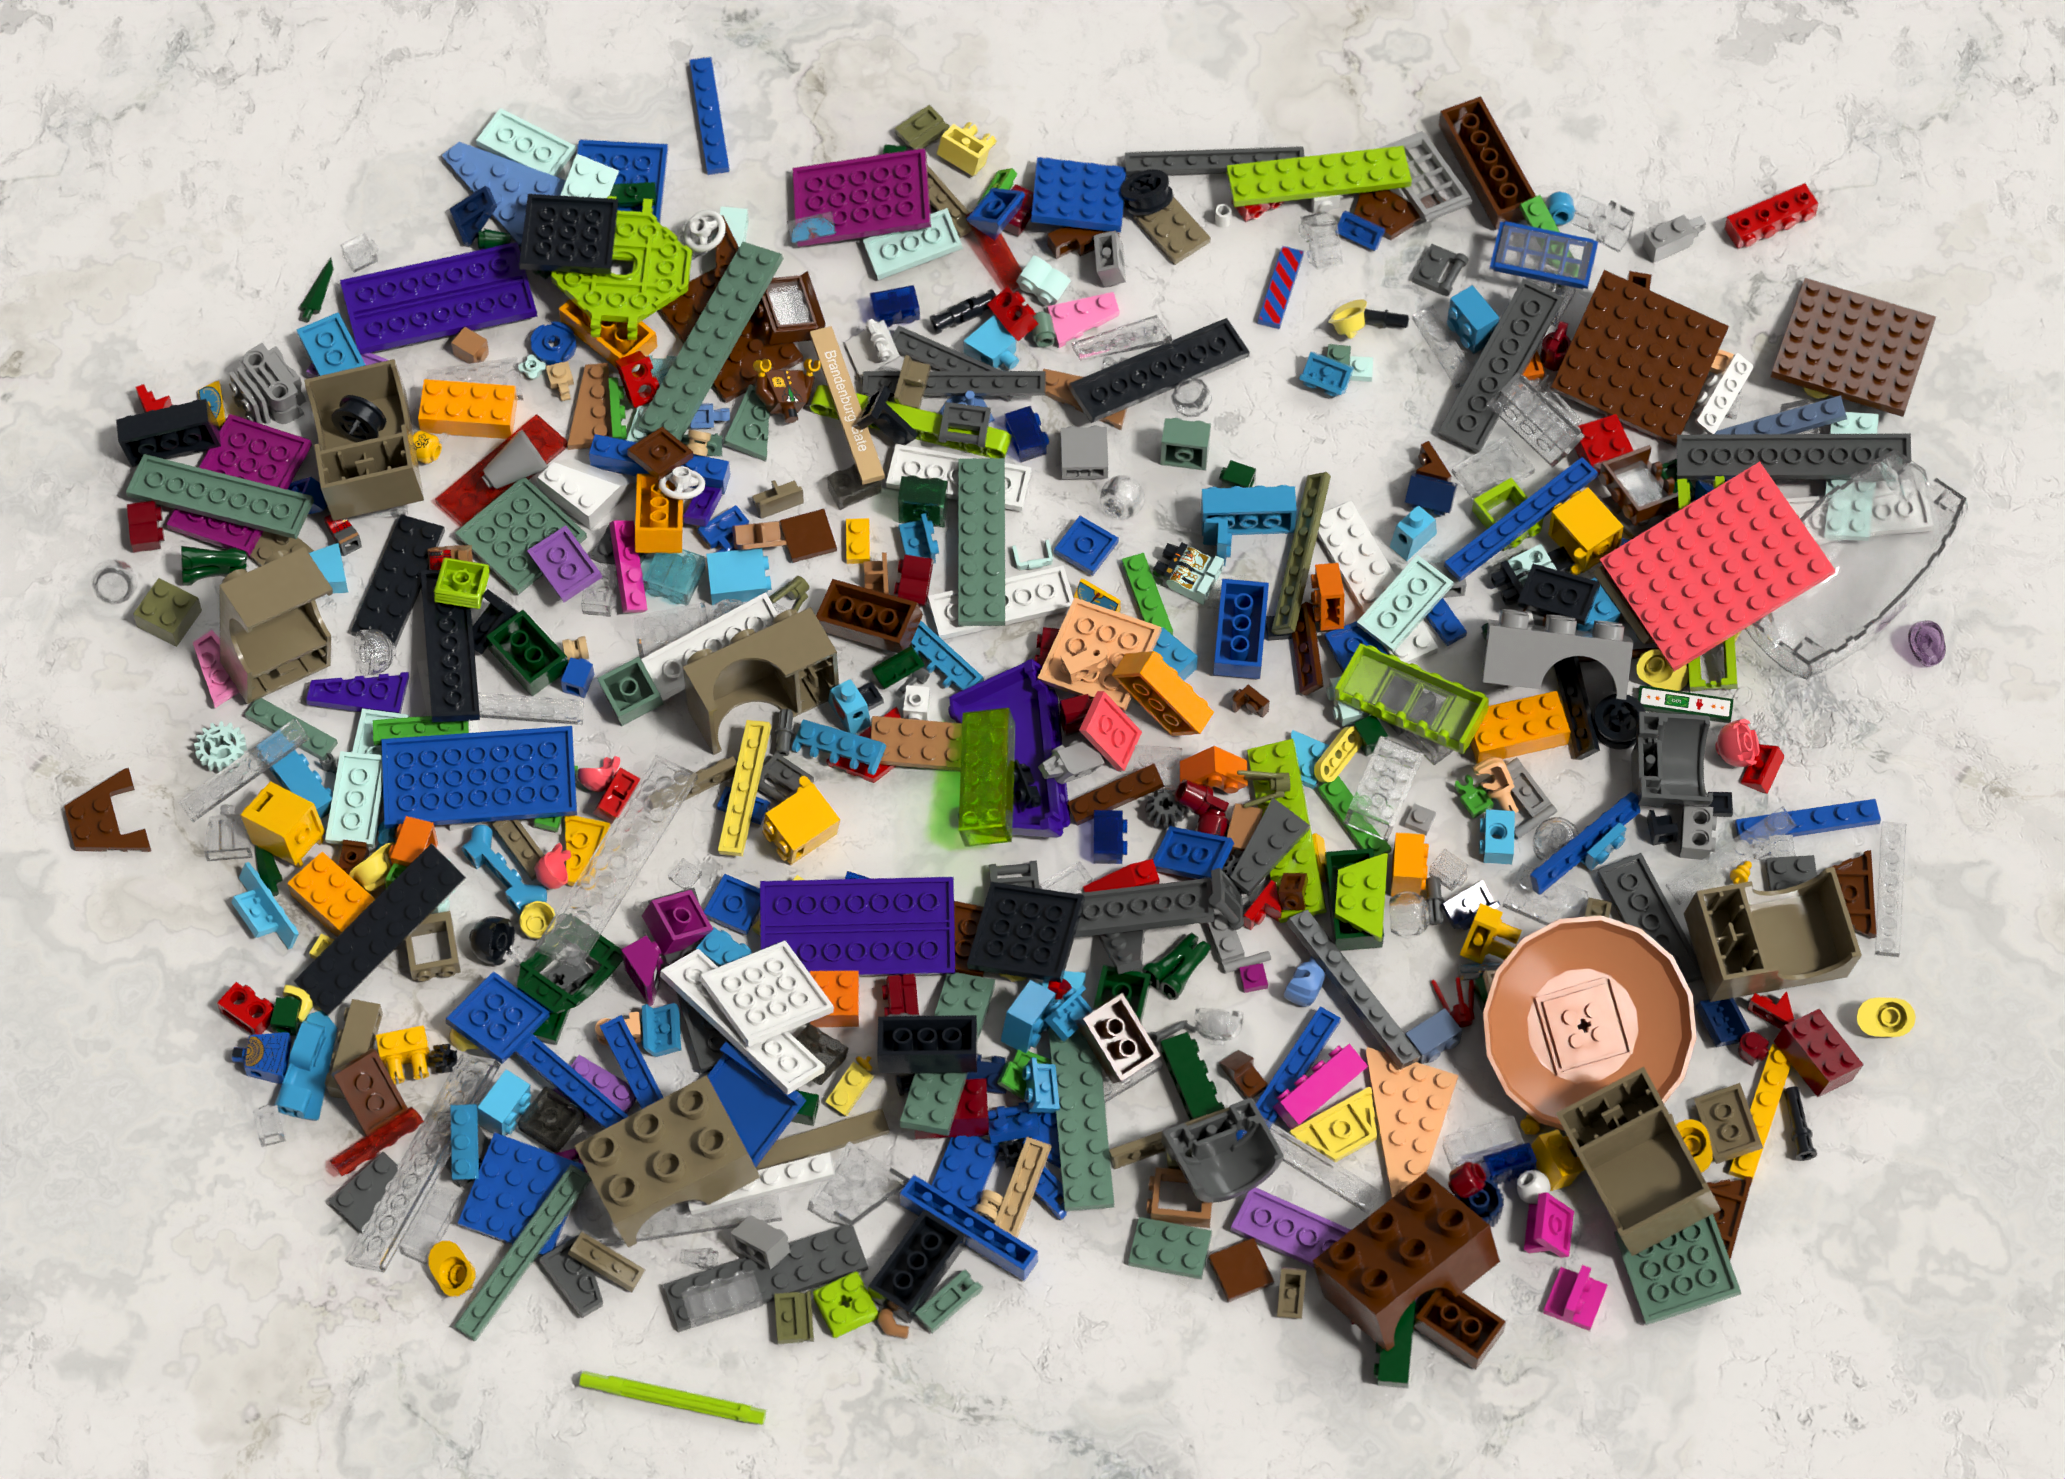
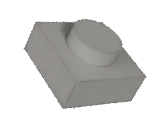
(1420, 819)

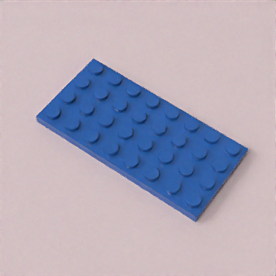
(479, 776)

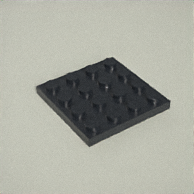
(569, 234)
(1026, 932)

